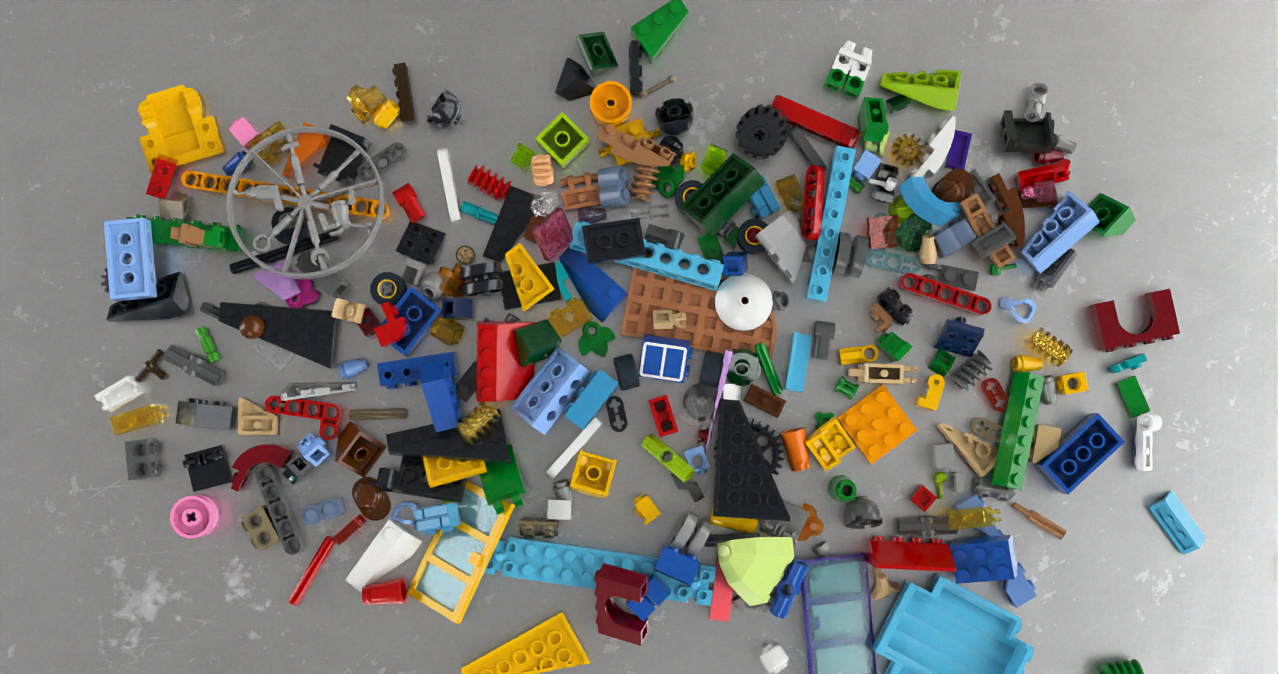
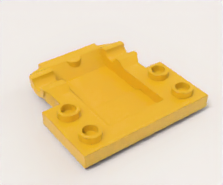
(178, 127)

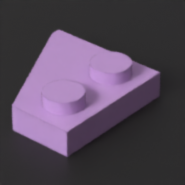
(279, 285)

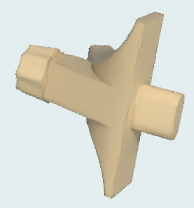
(883, 586)

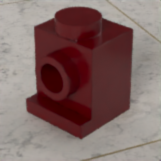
(374, 322)

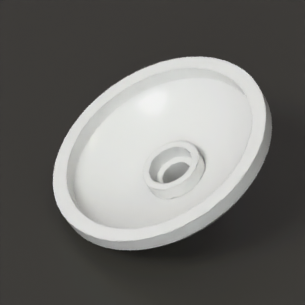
(739, 315)

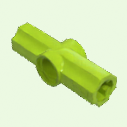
(675, 465)

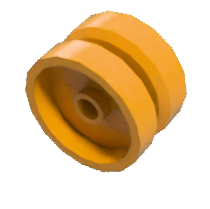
(609, 93)

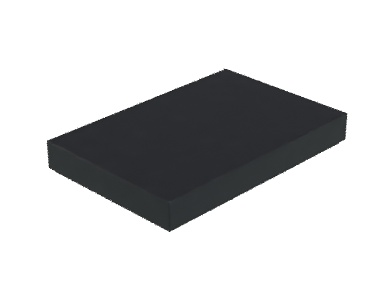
(613, 241)
(510, 295)

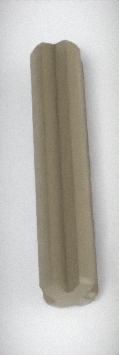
(370, 414)

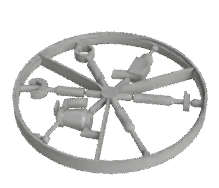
(305, 202)

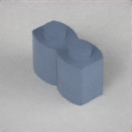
(613, 186)
(955, 237)
(326, 510)

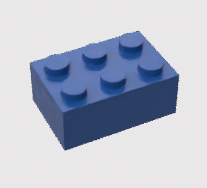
(419, 315)
(440, 394)
(984, 559)

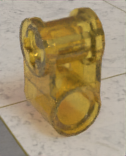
(789, 190)

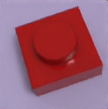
(923, 498)

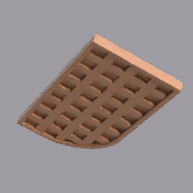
(703, 325)

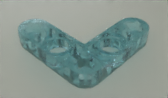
(881, 251)

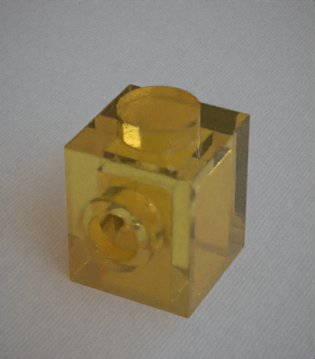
(447, 331)

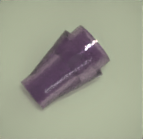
(591, 214)

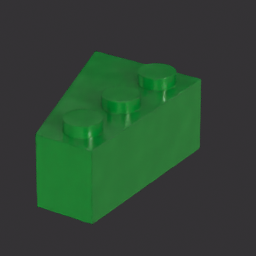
(659, 27)

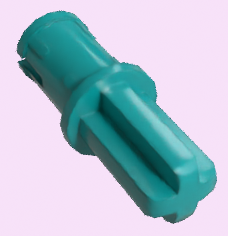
(478, 212)

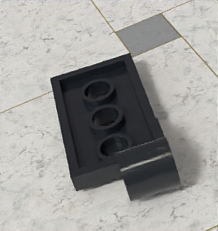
(410, 482)

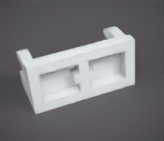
(119, 393)

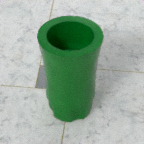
(835, 486)

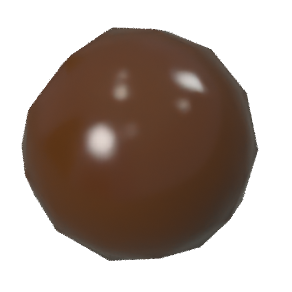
(251, 327)

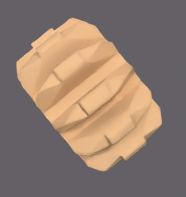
(542, 169)

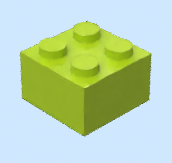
(562, 140)

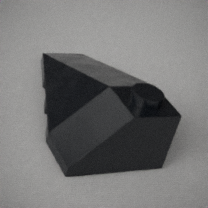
(170, 302)

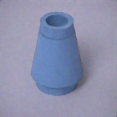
(351, 367)

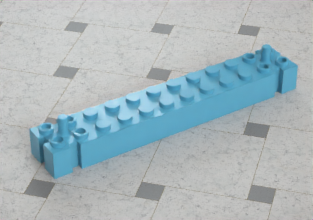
(577, 566)

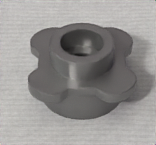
(780, 300)

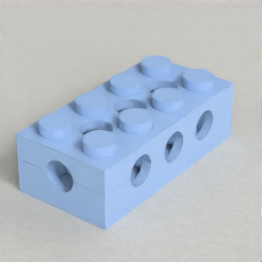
(118, 256)
(550, 390)

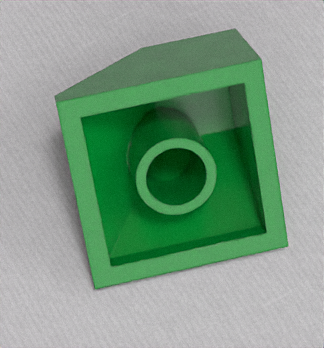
(1112, 216)

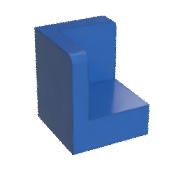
(735, 263)

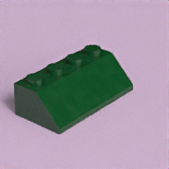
(722, 194)

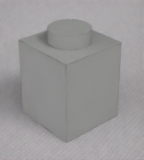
(942, 456)

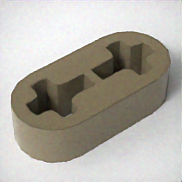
(986, 433)

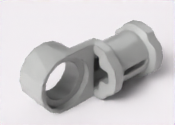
(1039, 99)

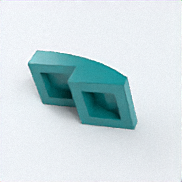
(561, 277)

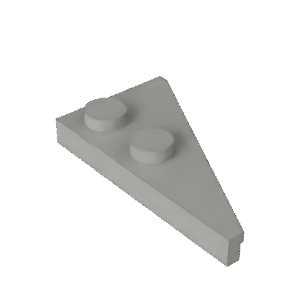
(315, 390)

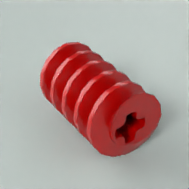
(488, 182)

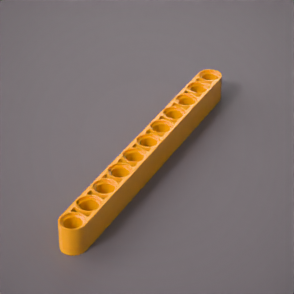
(221, 183)

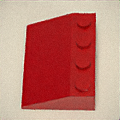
(498, 363)
(909, 554)

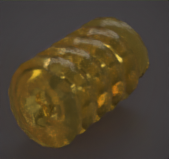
(1050, 346)
(476, 420)

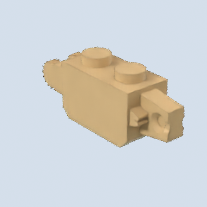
(882, 373)

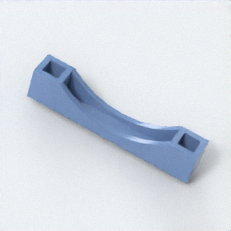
(1018, 589)

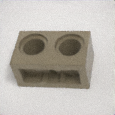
(256, 531)

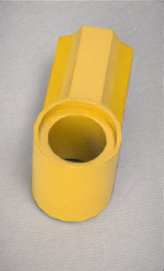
(856, 354)

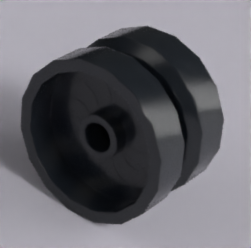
(481, 278)

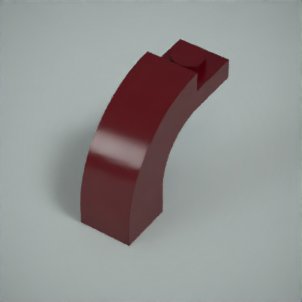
(248, 460)

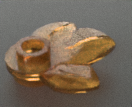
(451, 280)
(807, 531)

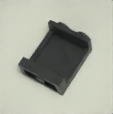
(1027, 136)

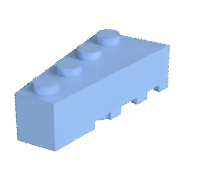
(1060, 232)

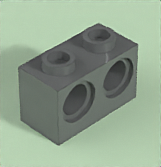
(136, 459)

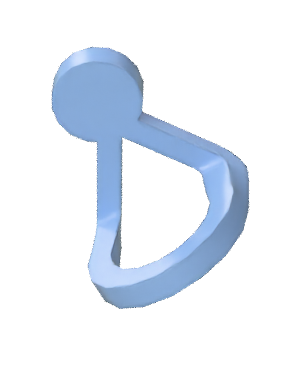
(1007, 303)
(404, 504)

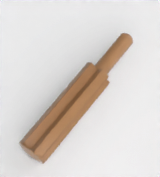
(1041, 521)

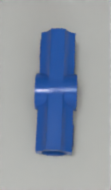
(794, 578)

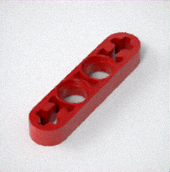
(813, 202)

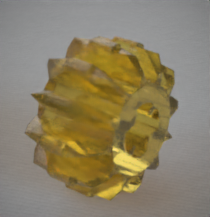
(915, 152)

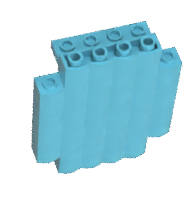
(950, 633)

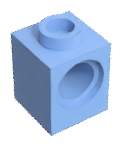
(865, 166)
(698, 450)

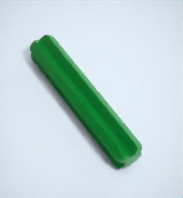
(768, 368)

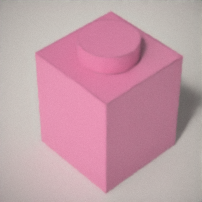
(243, 131)

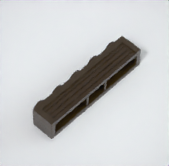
(404, 93)

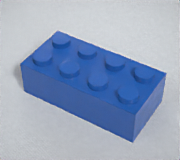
(1080, 453)

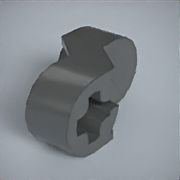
(693, 488)

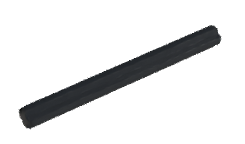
(281, 252)

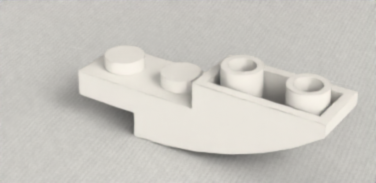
(938, 147)

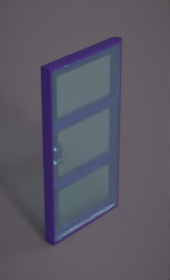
(838, 615)

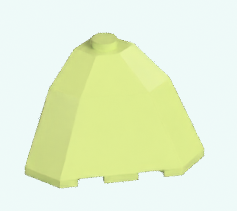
(755, 565)

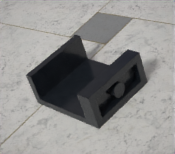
(338, 152)

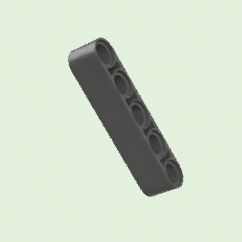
(272, 502)

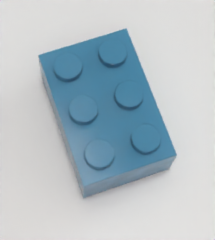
(590, 399)

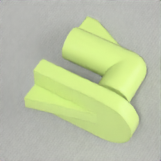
(868, 145)

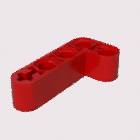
(304, 411)

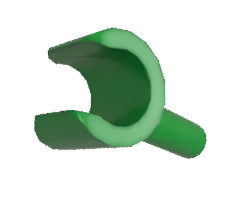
(995, 271)

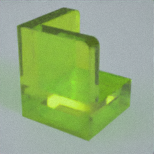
(522, 157)

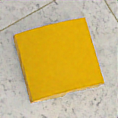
(830, 443)

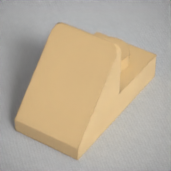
(348, 311)

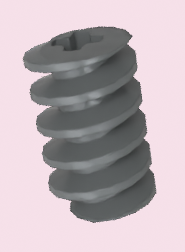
(971, 371)

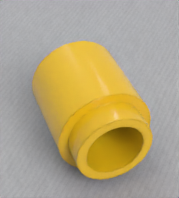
(386, 114)

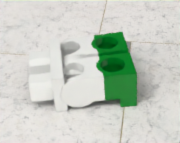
(852, 64)

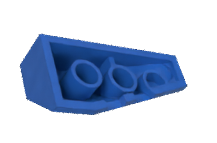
(594, 286)

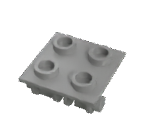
(787, 529)

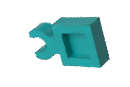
(1133, 362)

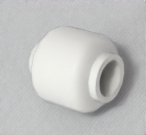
(774, 658)

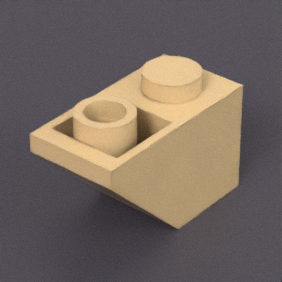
(1044, 441)

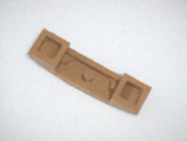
(981, 223)

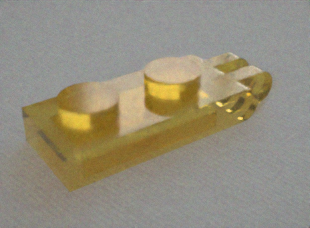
(136, 419)
(972, 517)

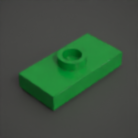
(711, 247)

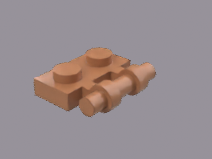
(580, 197)

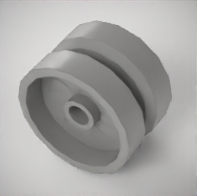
(691, 536)

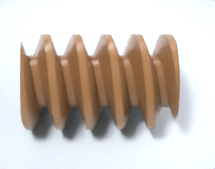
(643, 182)

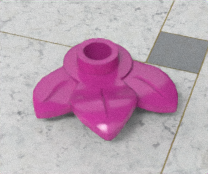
(306, 296)

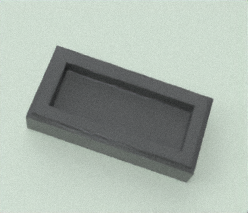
(994, 240)

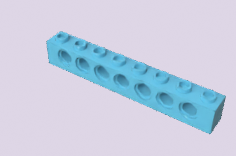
(831, 222)
(672, 269)

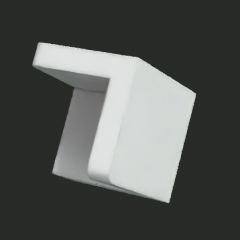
(559, 509)

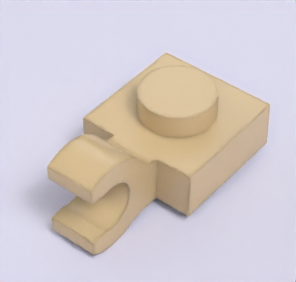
(665, 319)

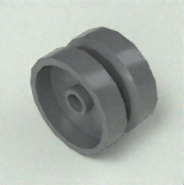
(850, 255)

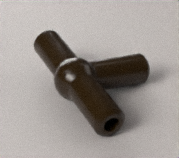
(150, 366)

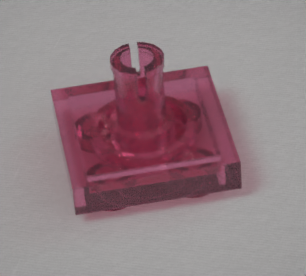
(553, 234)

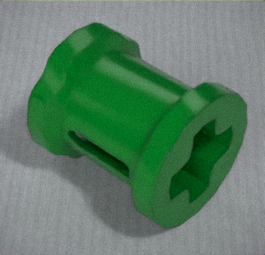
(846, 387)

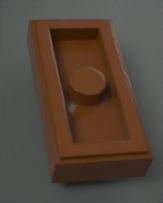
(764, 401)

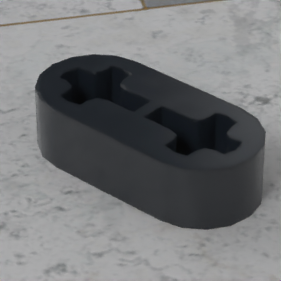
(621, 412)

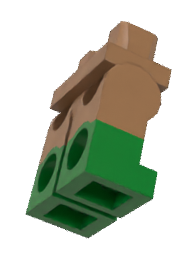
(192, 236)

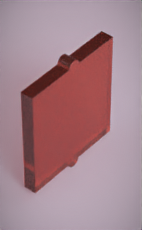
(882, 231)

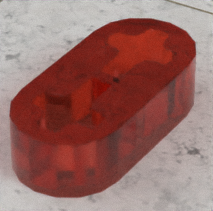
(999, 392)
(349, 530)

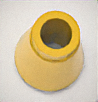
(1026, 363)

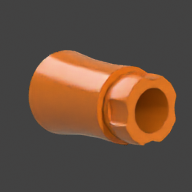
(796, 448)

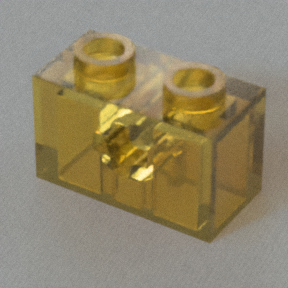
(580, 318)

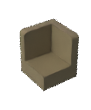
(174, 208)

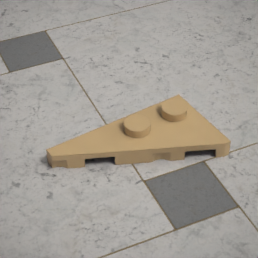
(977, 454)

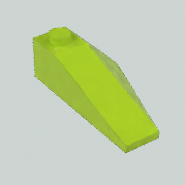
(933, 89)

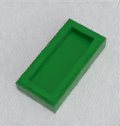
(1132, 396)

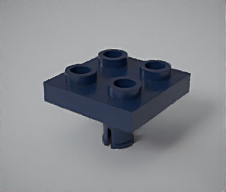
(959, 337)

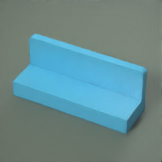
(797, 362)
(1178, 523)

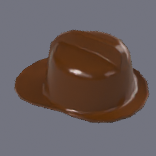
(954, 186)
(371, 501)

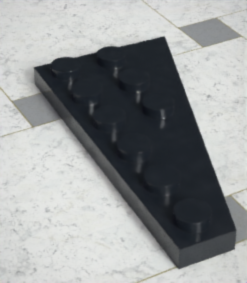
(298, 330)
(450, 444)

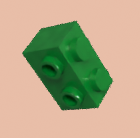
(873, 119)

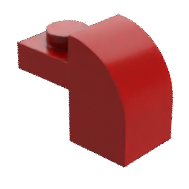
(393, 330)

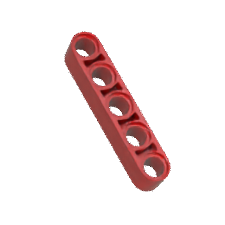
(816, 122)
(953, 294)

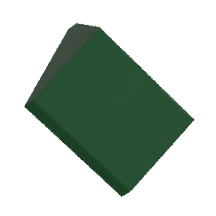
(596, 52)
(536, 342)

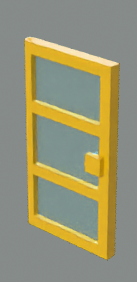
(460, 556)

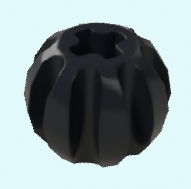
(675, 145)

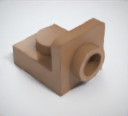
(880, 314)

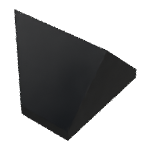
(574, 81)

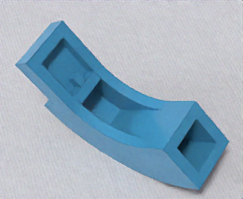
(926, 204)

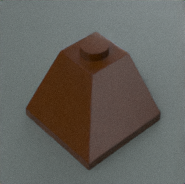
(357, 449)

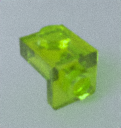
(713, 159)

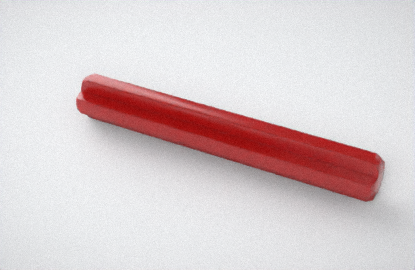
(311, 571)

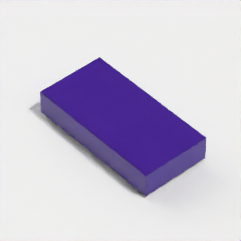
(958, 151)

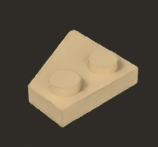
(255, 419)

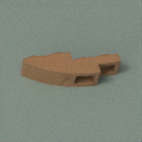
(641, 152)

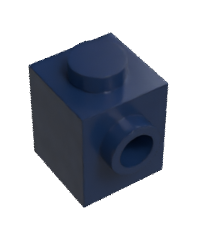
(461, 308)

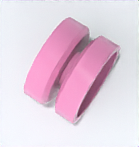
(183, 516)

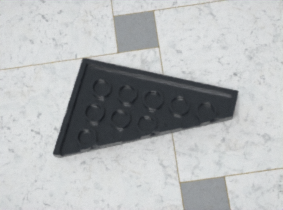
(742, 476)

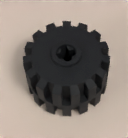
(770, 123)

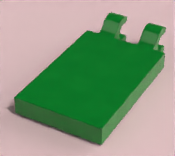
(503, 482)

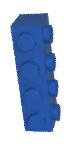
(409, 370)

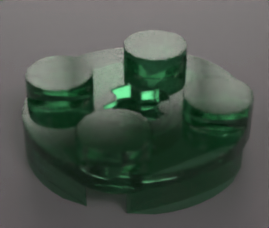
(905, 233)

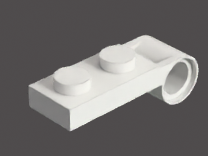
(1143, 441)

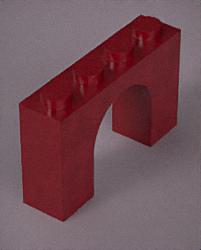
(1161, 323)
(611, 619)

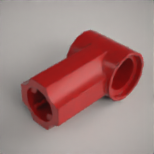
(408, 200)

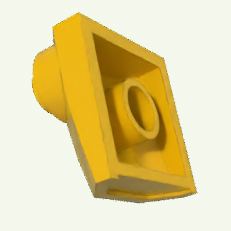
(593, 475)

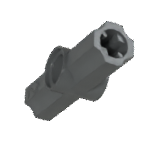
(193, 365)
(924, 526)

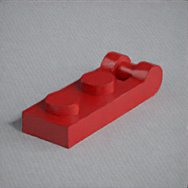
(1044, 173)

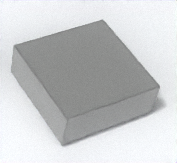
(957, 481)

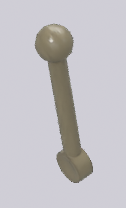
(671, 78)

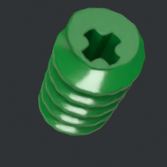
(1118, 667)

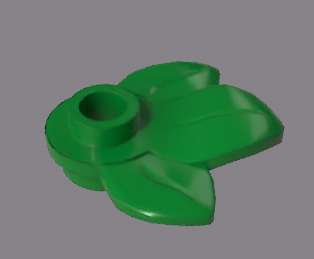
(669, 176)
(596, 342)

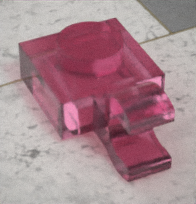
(1042, 191)

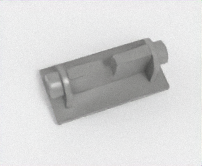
(987, 490)

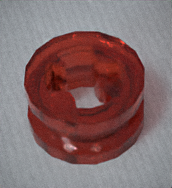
(703, 436)

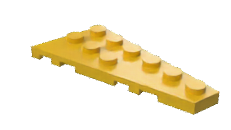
(536, 651)

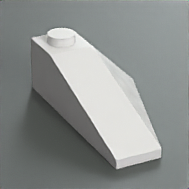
(387, 551)

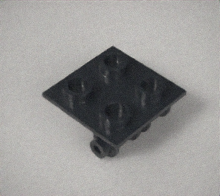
(420, 242)
(891, 297)
(207, 468)

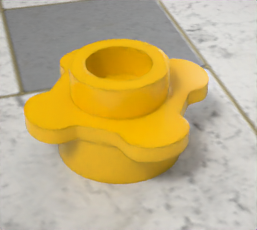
(688, 161)

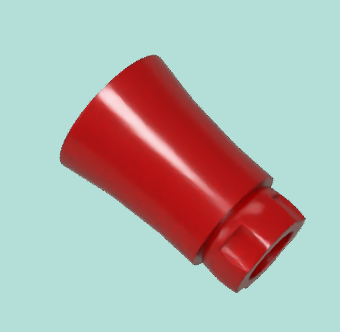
(385, 593)

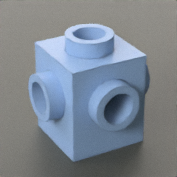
(313, 449)

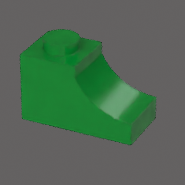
(893, 346)

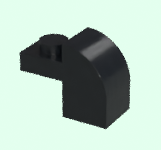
(883, 173)

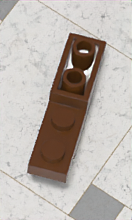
(1011, 205)

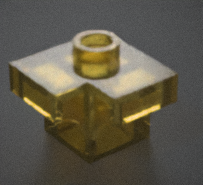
(365, 101)

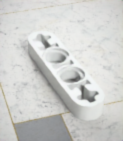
(449, 185)
(573, 448)

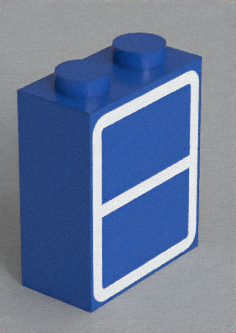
(665, 358)

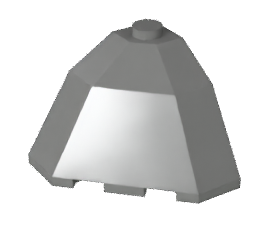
(785, 243)

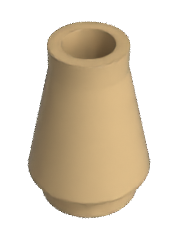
(927, 250)

